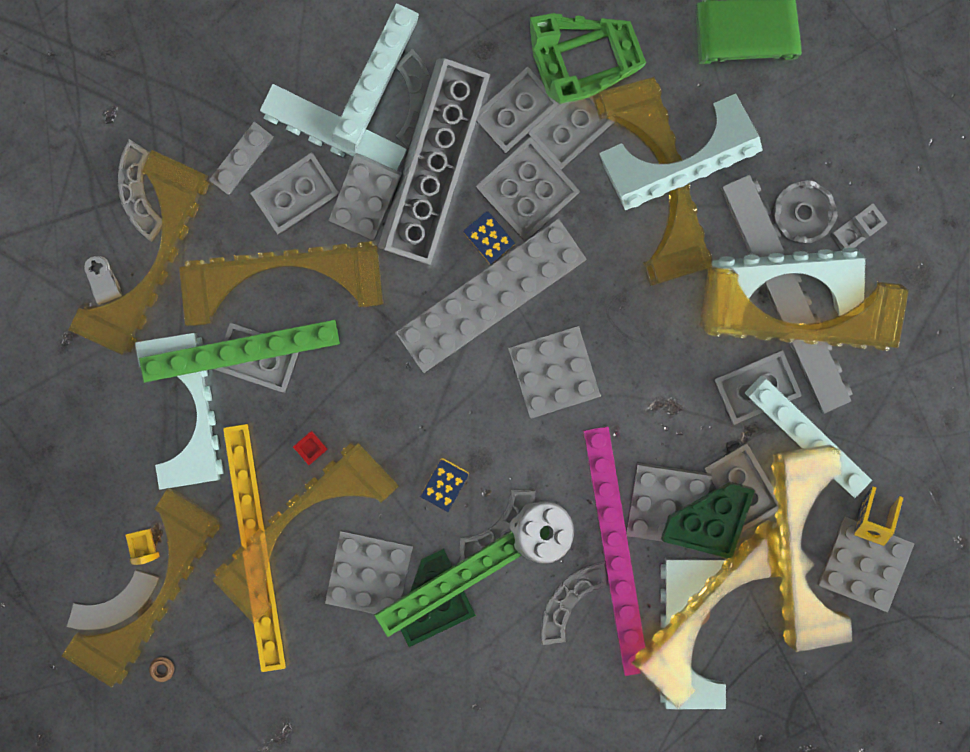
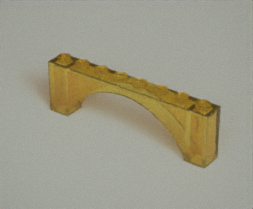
(641, 111)
(178, 193)
(209, 284)
(871, 323)
(798, 483)
(187, 531)
(246, 574)
(668, 657)

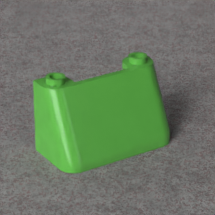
(747, 30)

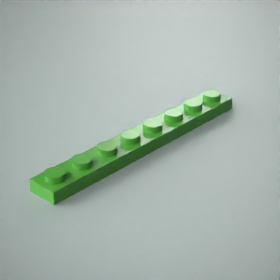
(239, 351)
(450, 583)

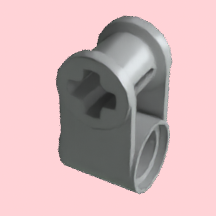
(103, 284)

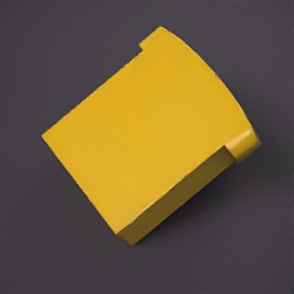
(141, 547)

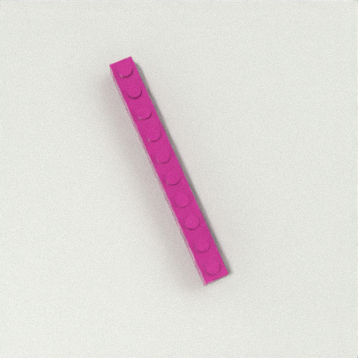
(615, 545)

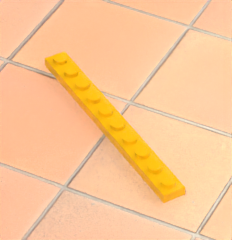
(249, 521)

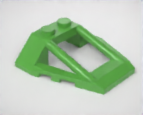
(549, 61)

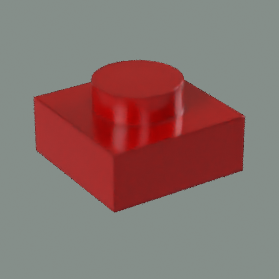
(310, 447)

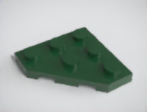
(712, 521)
(444, 616)

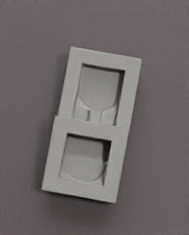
(859, 228)

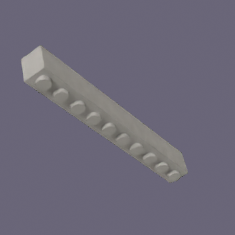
(785, 293)

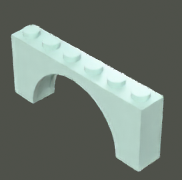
(642, 181)
(839, 270)
(199, 459)
(683, 580)

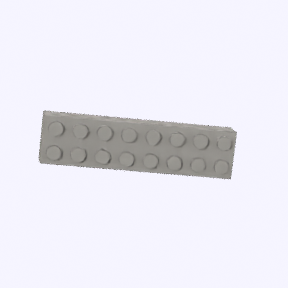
(433, 161)
(491, 296)

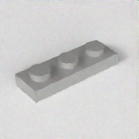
(241, 158)

